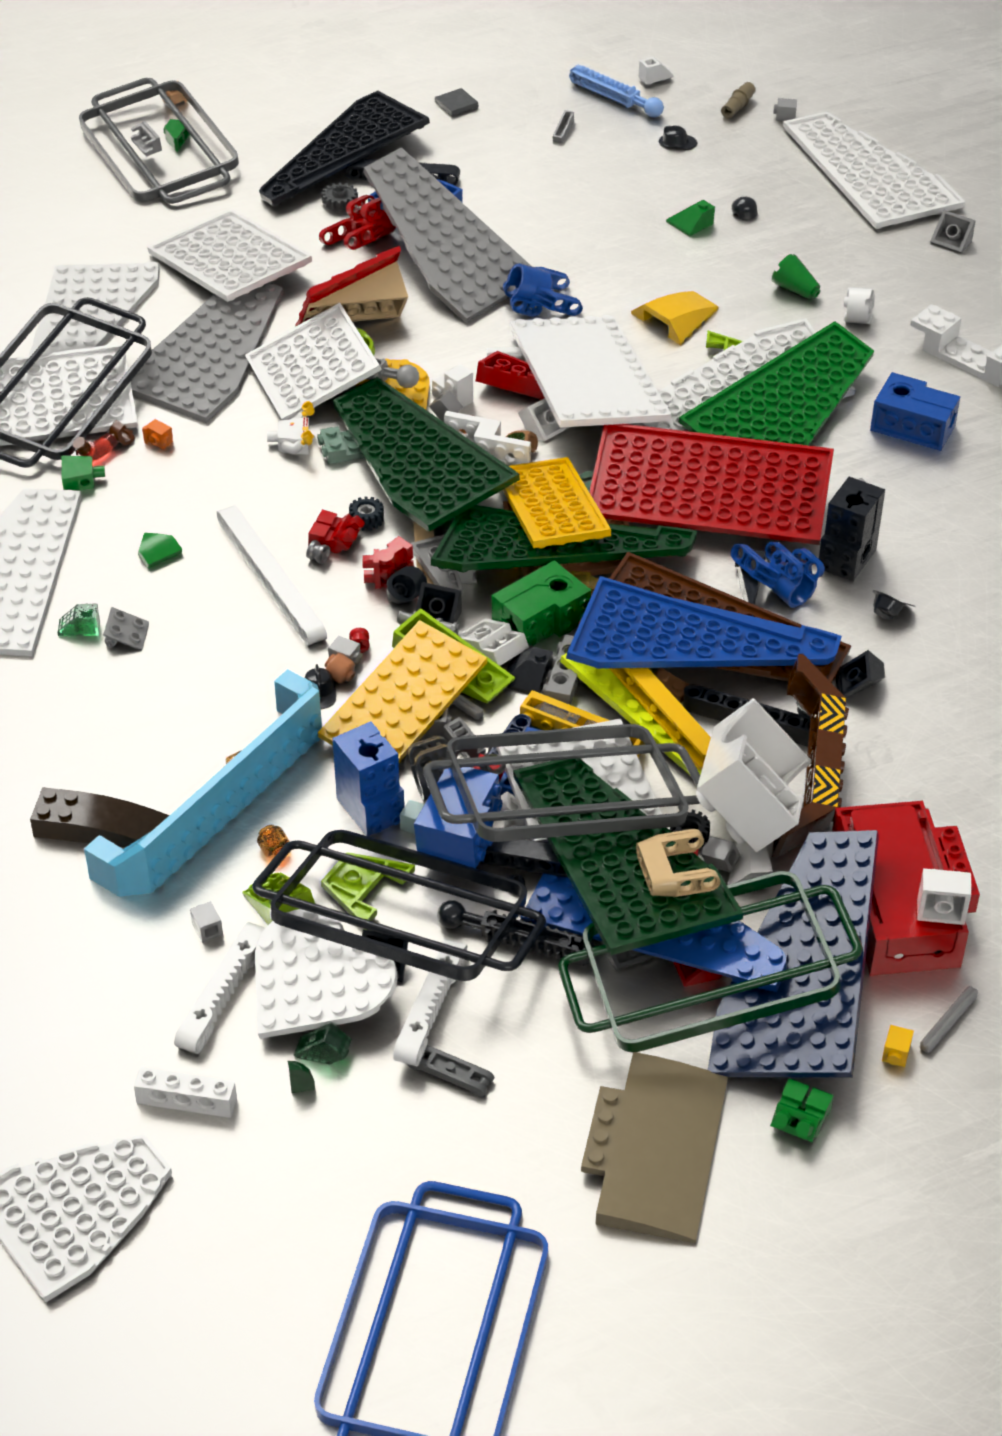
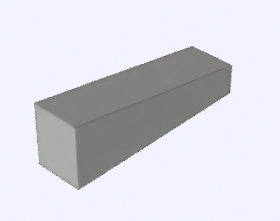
(563, 126)

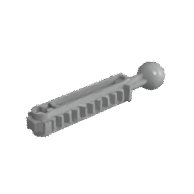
(406, 376)

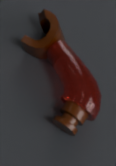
(103, 445)

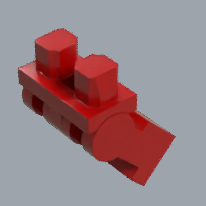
(335, 531)
(387, 561)

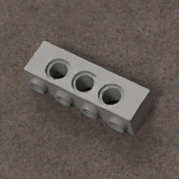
(561, 680)

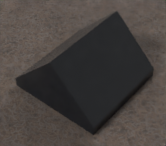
(440, 602)

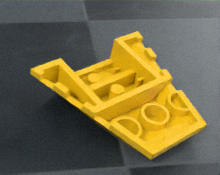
(680, 311)

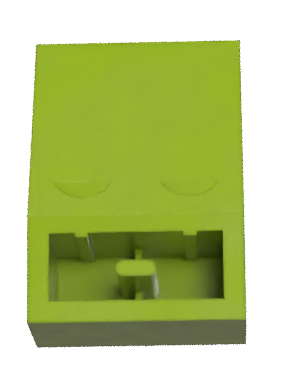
(275, 883)

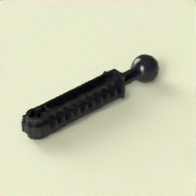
(550, 942)

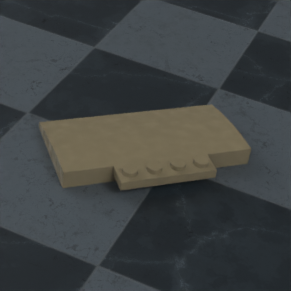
(655, 1147)

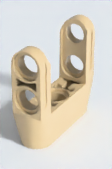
(658, 873)

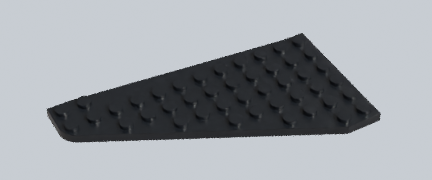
(355, 134)

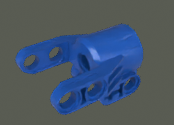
(536, 288)
(784, 573)

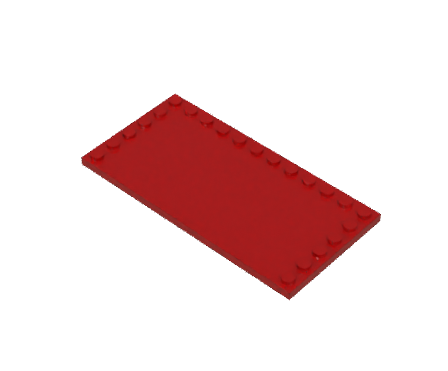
(712, 482)

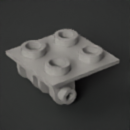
(125, 629)

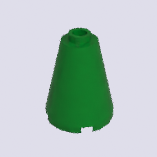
(796, 277)

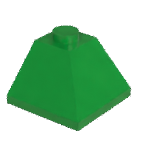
(693, 218)

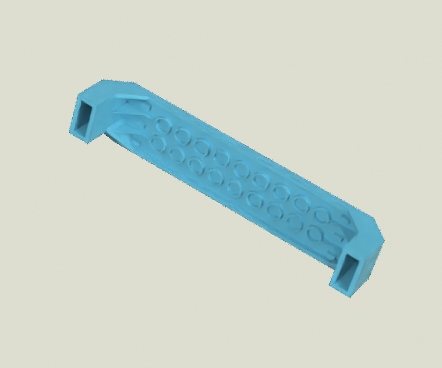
(161, 852)

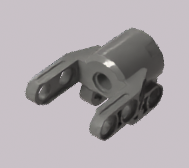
(438, 753)

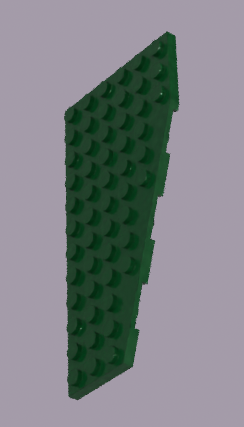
(607, 867)

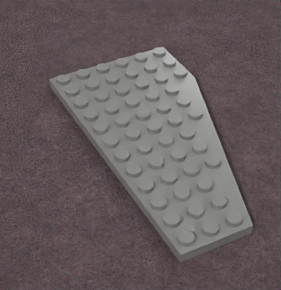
(446, 240)

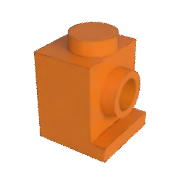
(157, 434)

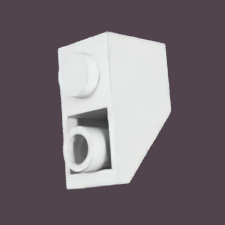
(652, 71)

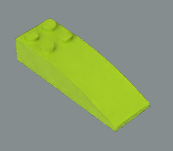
(486, 684)

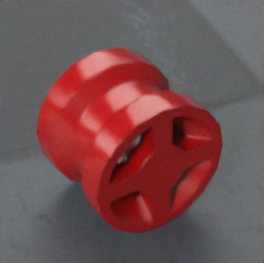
(361, 636)

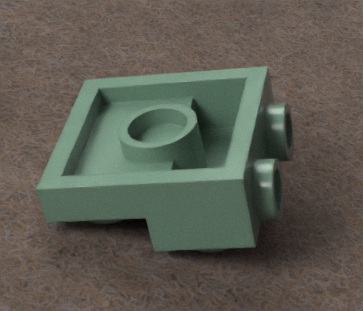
(338, 445)

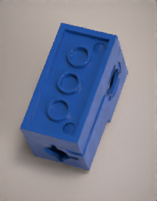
(914, 412)
(368, 778)
(458, 841)

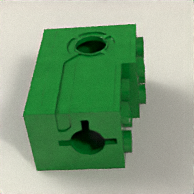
(542, 603)

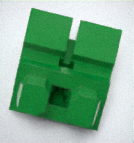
(799, 1113)

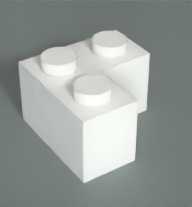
(458, 381)

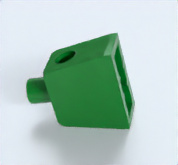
(79, 472)

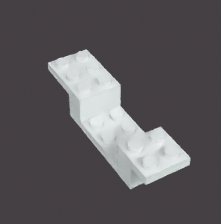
(944, 342)

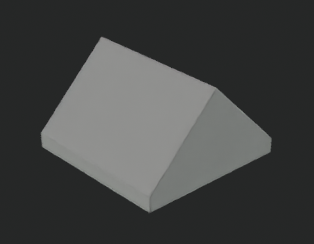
(953, 231)

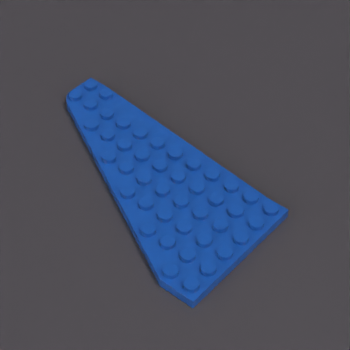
(650, 630)
(725, 950)

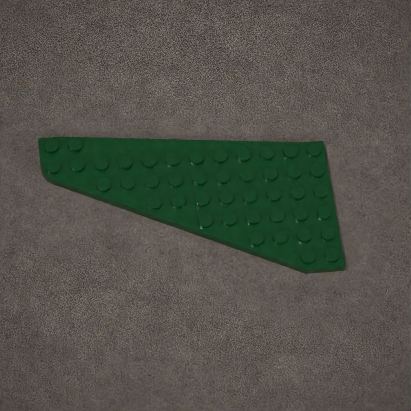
(495, 540)

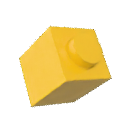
(897, 1045)

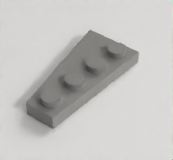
(423, 552)

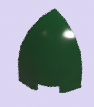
(300, 1077)

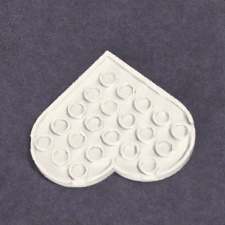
(315, 981)

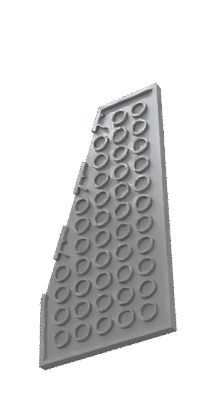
(205, 357)

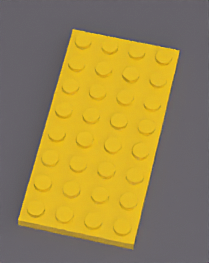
(554, 504)
(409, 688)

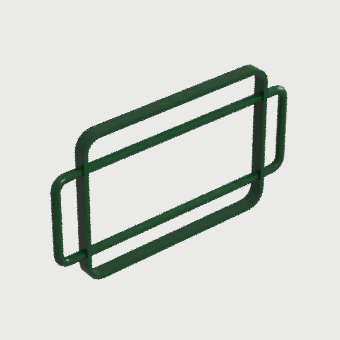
(733, 1018)

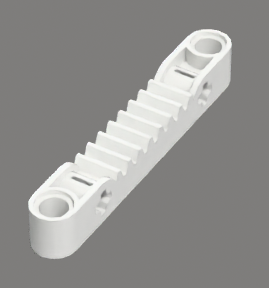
(198, 1023)
(413, 1037)

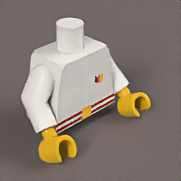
(294, 434)

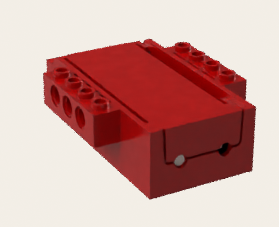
(905, 847)

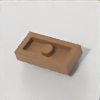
(672, 683)

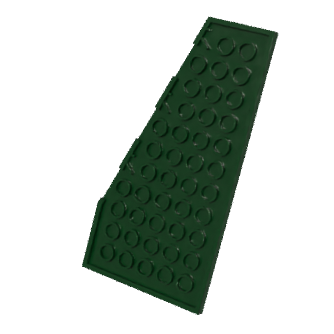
(418, 458)

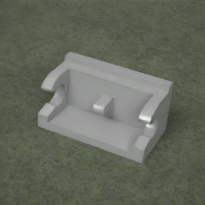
(146, 139)

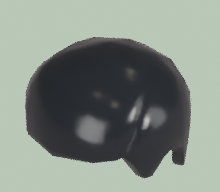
(744, 207)

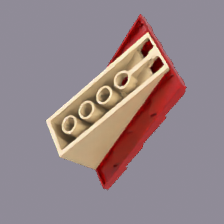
(365, 292)

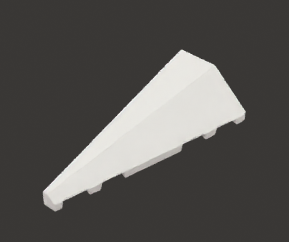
(750, 864)

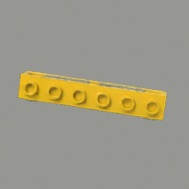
(553, 714)

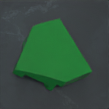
(158, 548)

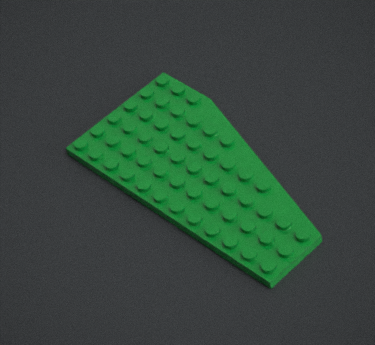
(789, 394)

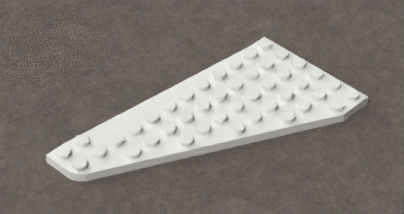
(114, 283)

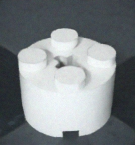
(859, 305)

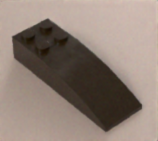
(86, 815)

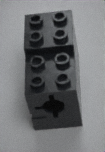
(851, 528)

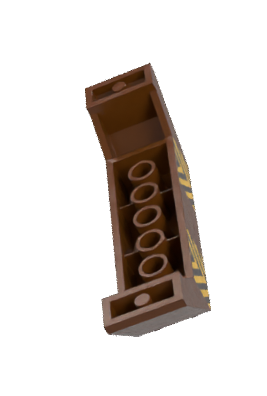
(825, 749)

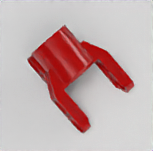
(364, 224)

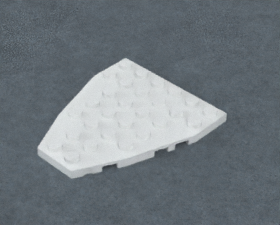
(76, 1208)

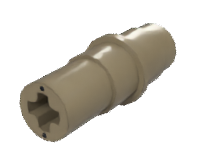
(739, 99)

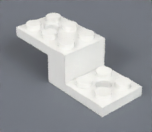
(488, 436)

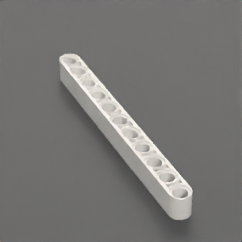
(272, 575)

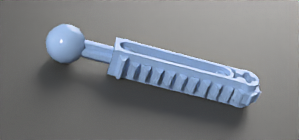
(615, 90)

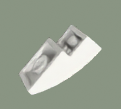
(495, 640)

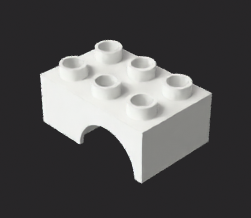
(749, 774)

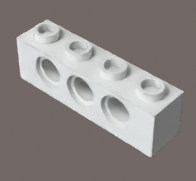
(185, 1092)

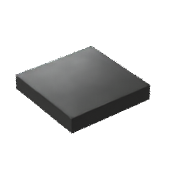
(456, 102)

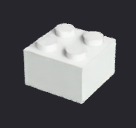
(944, 896)

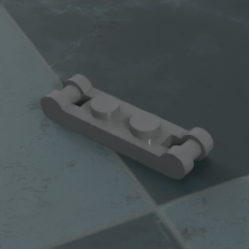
(455, 1070)

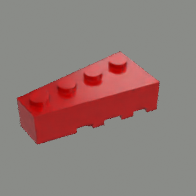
(508, 374)

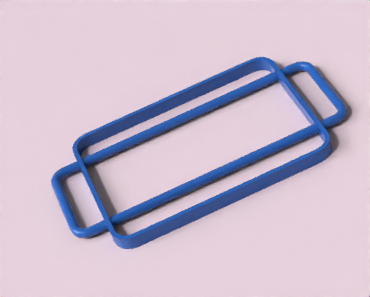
(412, 1211)

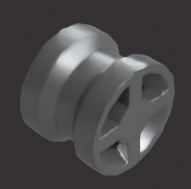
(318, 552)

